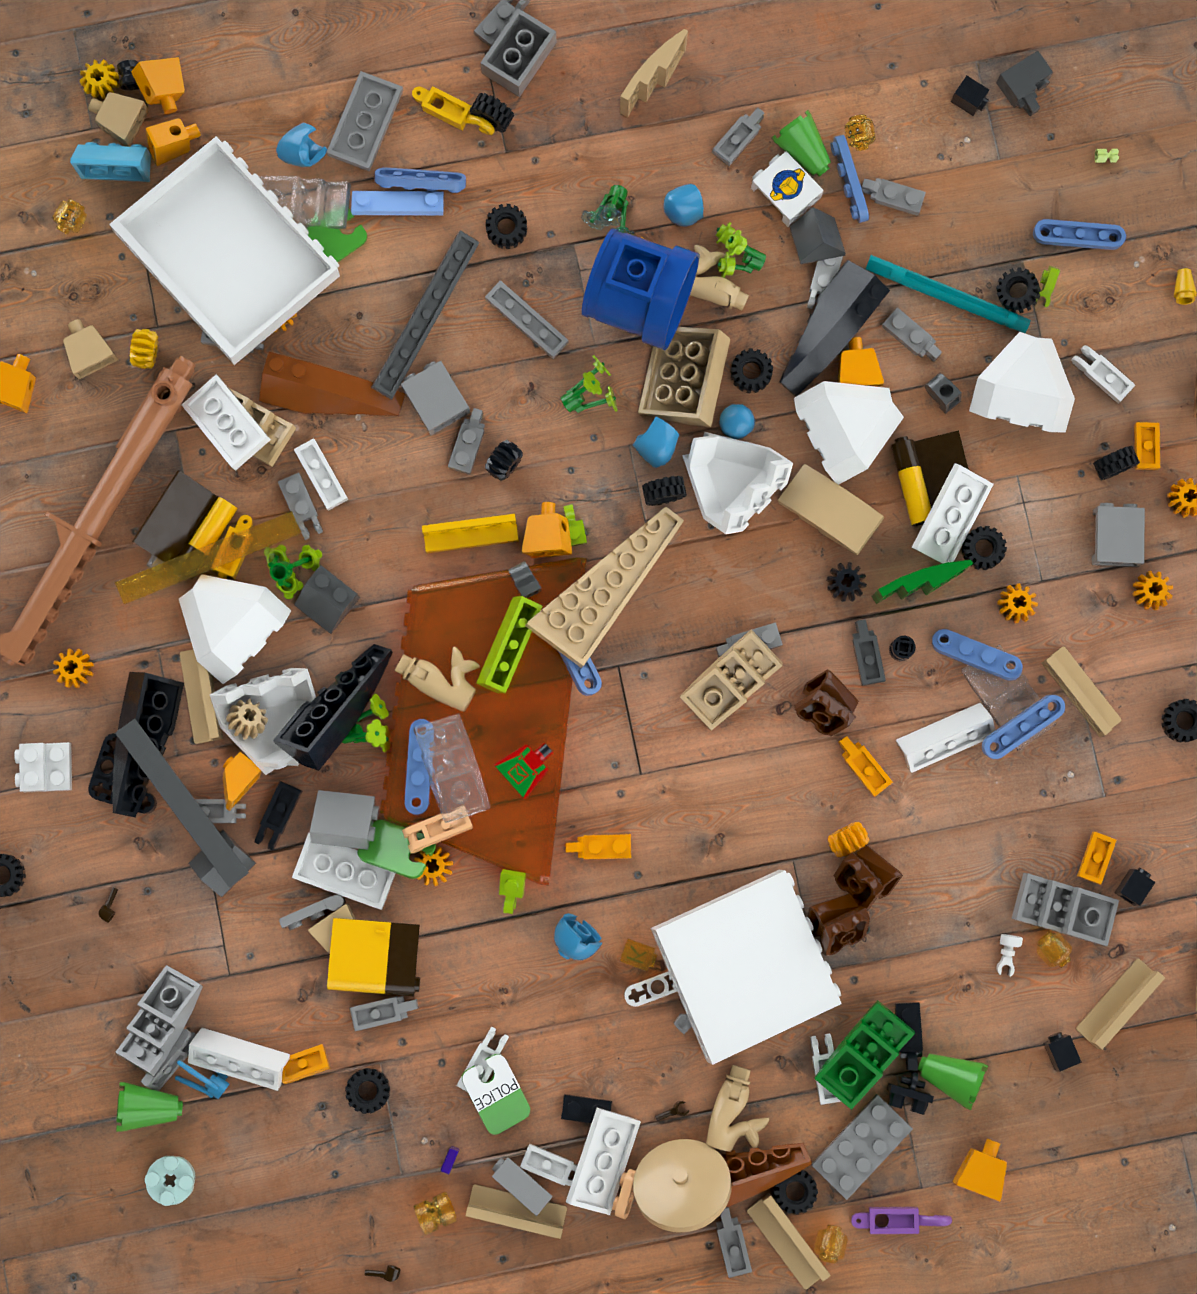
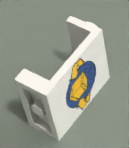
(787, 187)

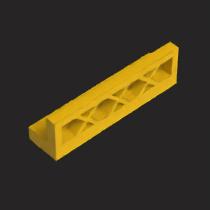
(470, 533)

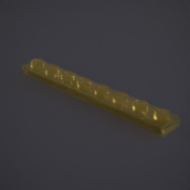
(207, 558)

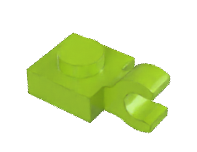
(1048, 280)
(576, 528)
(512, 886)

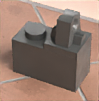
(1022, 81)

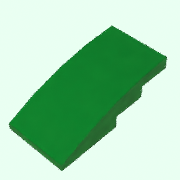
(927, 579)
(864, 1055)

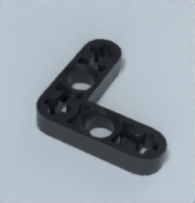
(107, 779)

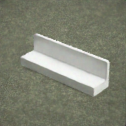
(946, 737)
(237, 1058)

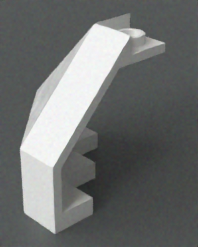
(1025, 386)
(847, 424)
(734, 479)
(229, 622)
(280, 698)

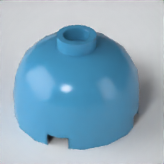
(576, 939)

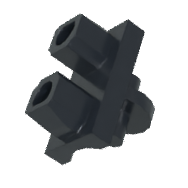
(920, 1099)

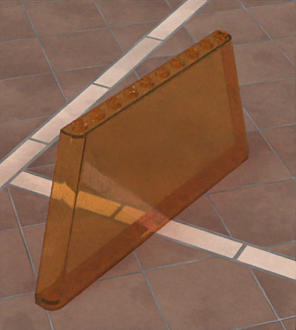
(532, 712)

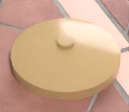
(682, 1185)

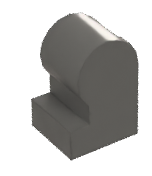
(943, 392)
(524, 580)

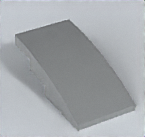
(1065, 909)
(160, 1020)

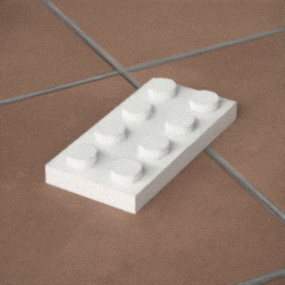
(226, 422)
(952, 515)
(343, 873)
(603, 1161)

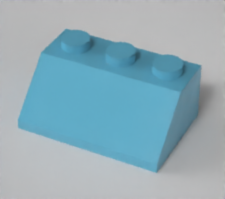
(112, 162)

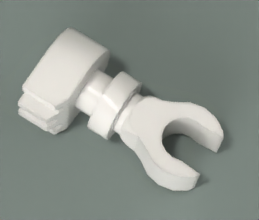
(1009, 942)

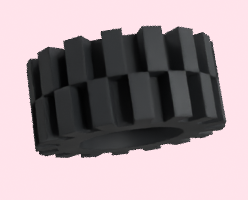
(492, 111)
(506, 213)
(1009, 280)
(751, 357)
(1116, 462)
(664, 490)
(994, 538)
(1170, 720)
(16, 875)
(354, 1098)
(802, 1204)

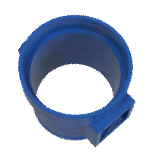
(640, 287)

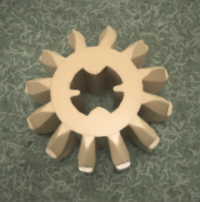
(241, 714)

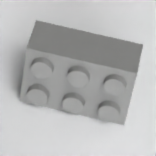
(518, 52)

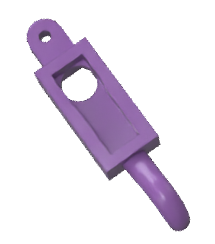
(901, 1220)

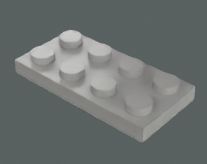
(365, 121)
(861, 1146)

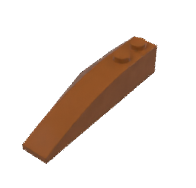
(319, 389)
(763, 1169)

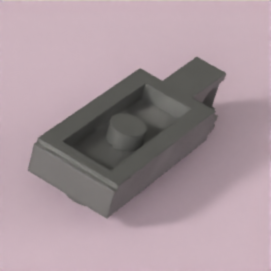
(867, 655)

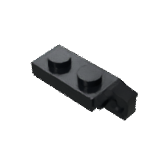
(911, 1015)

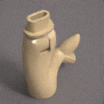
(715, 288)
(433, 683)
(728, 1105)

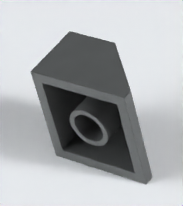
(326, 599)

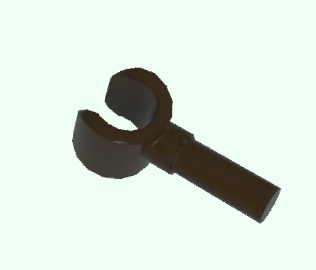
(105, 912)
(671, 1112)
(391, 1274)

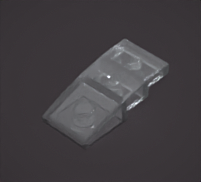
(312, 200)
(1003, 697)
(452, 768)

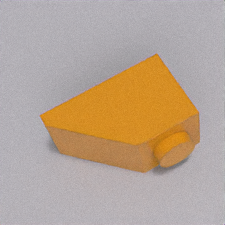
(238, 778)

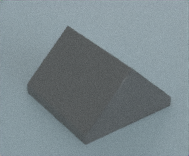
(816, 237)
(209, 874)

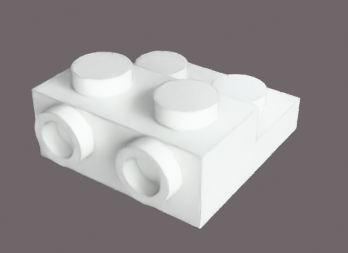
(44, 767)

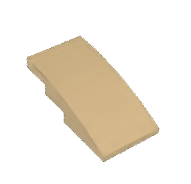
(654, 71)
(275, 427)
(831, 509)
(731, 680)

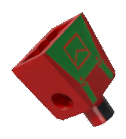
(525, 768)

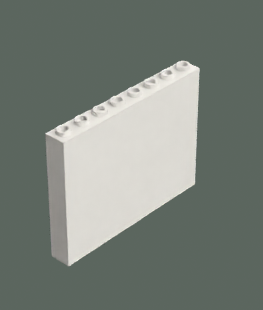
(226, 249)

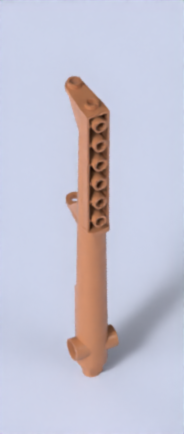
(80, 540)

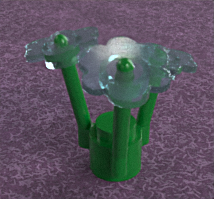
(609, 213)

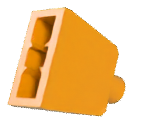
(160, 82)
(170, 140)
(859, 365)
(16, 384)
(547, 534)
(983, 1171)

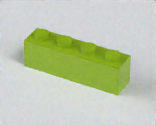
(508, 645)

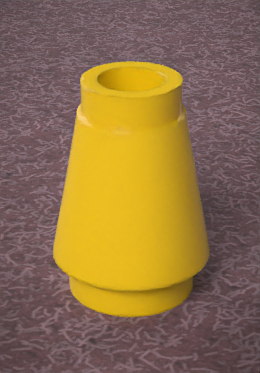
(1184, 288)

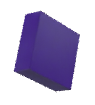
(449, 1160)

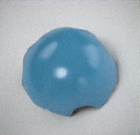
(737, 421)

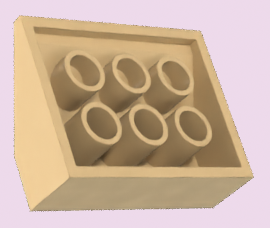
(686, 377)

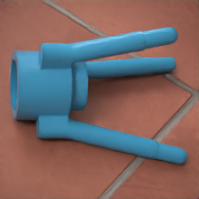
(214, 1086)

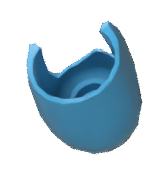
(298, 148)
(684, 205)
(657, 443)

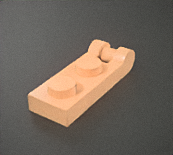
(434, 831)

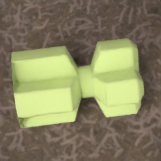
(1102, 155)

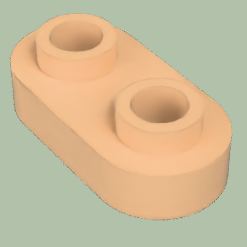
(623, 1202)

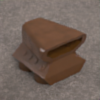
(827, 704)
(866, 876)
(838, 923)

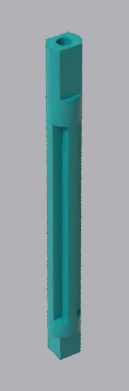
(947, 294)

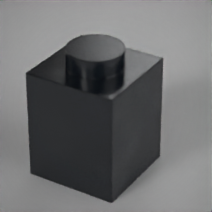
(970, 96)
(1135, 886)
(1062, 1051)

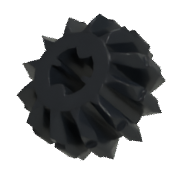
(504, 460)
(854, 587)

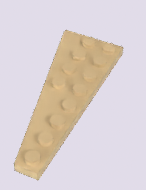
(589, 607)

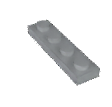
(526, 319)

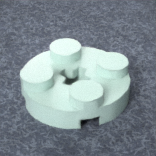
(156, 1180)

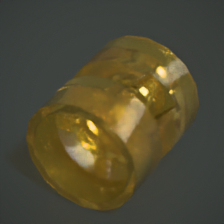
(435, 1213)

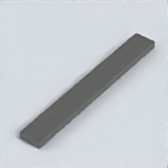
(425, 315)
(182, 803)

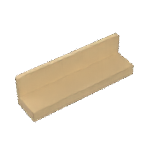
(198, 688)
(1081, 691)
(1119, 1004)
(506, 1210)
(787, 1241)

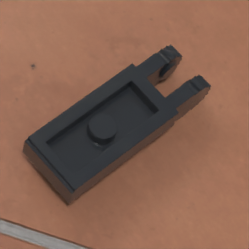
(278, 813)

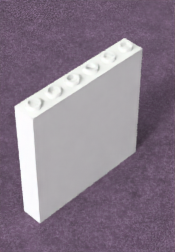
(747, 966)

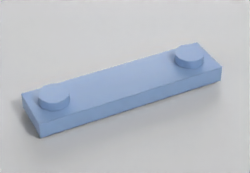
(398, 203)

